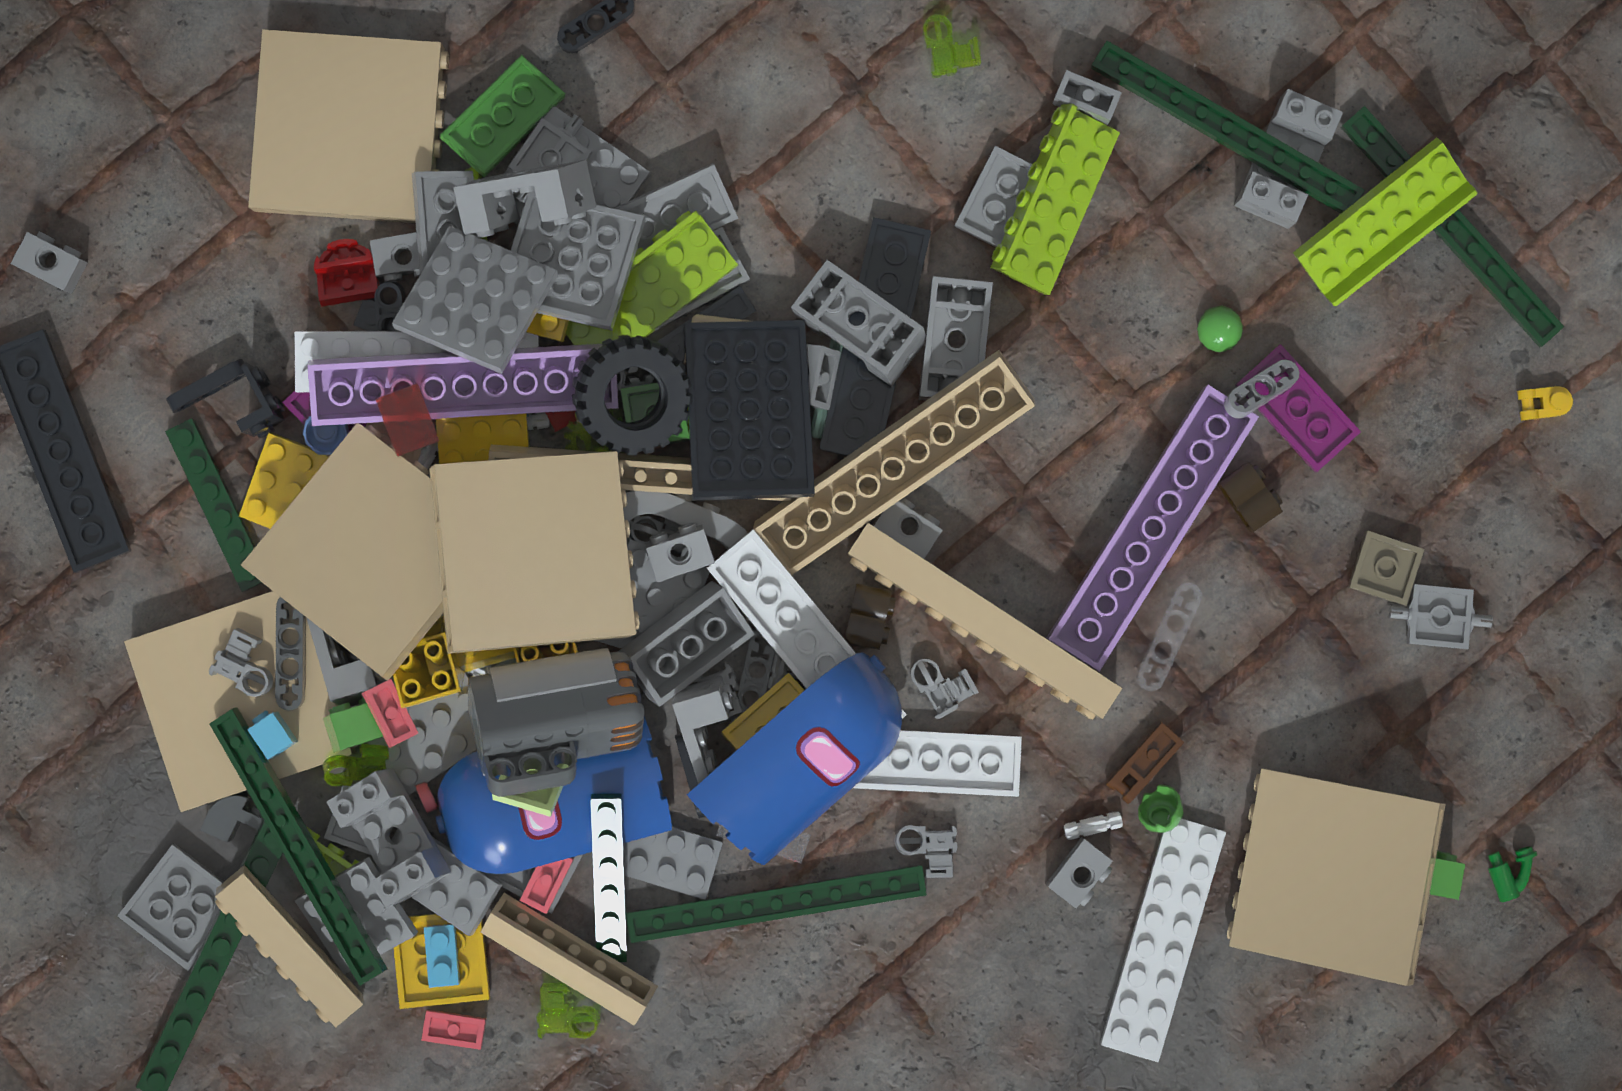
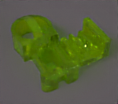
(950, 55)
(372, 760)
(556, 1013)

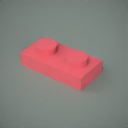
(390, 717)
(545, 884)
(453, 1029)

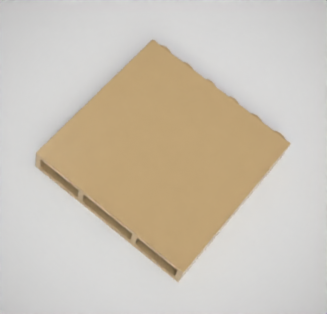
(345, 124)
(533, 551)
(359, 552)
(185, 698)
(1336, 876)

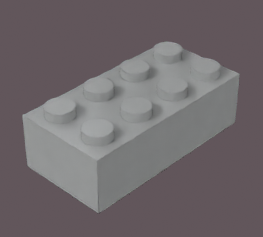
(687, 642)

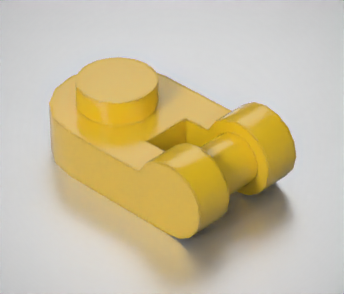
(1553, 401)

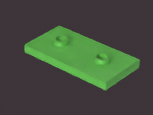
(502, 116)

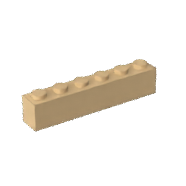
(288, 946)
(569, 959)

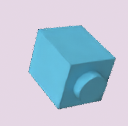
(271, 734)

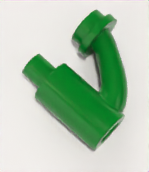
(1502, 877)

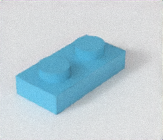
(441, 955)

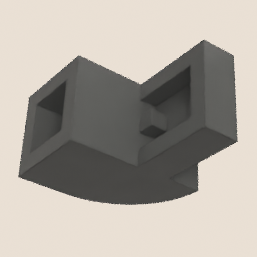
(227, 814)

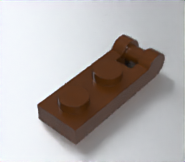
(1145, 762)

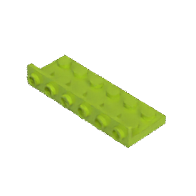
(1054, 199)
(1385, 222)
(664, 280)

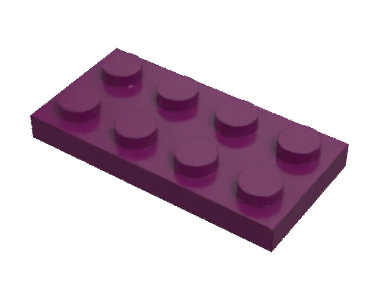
(1304, 414)

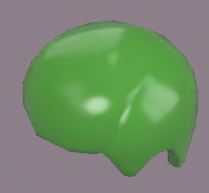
(1220, 328)
(1157, 806)

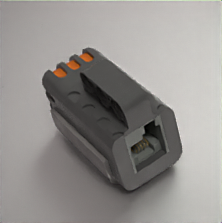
(552, 715)

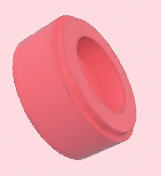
(426, 797)

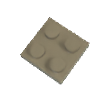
(1386, 568)

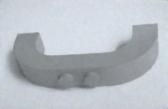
(681, 511)

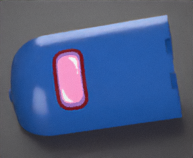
(804, 758)
(513, 839)

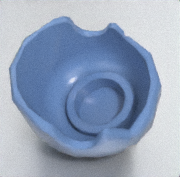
(324, 438)

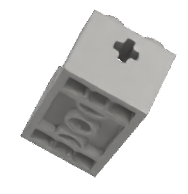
(1303, 126)
(561, 193)
(954, 307)
(884, 340)
(342, 679)
(694, 709)
(374, 809)

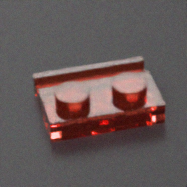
(406, 419)

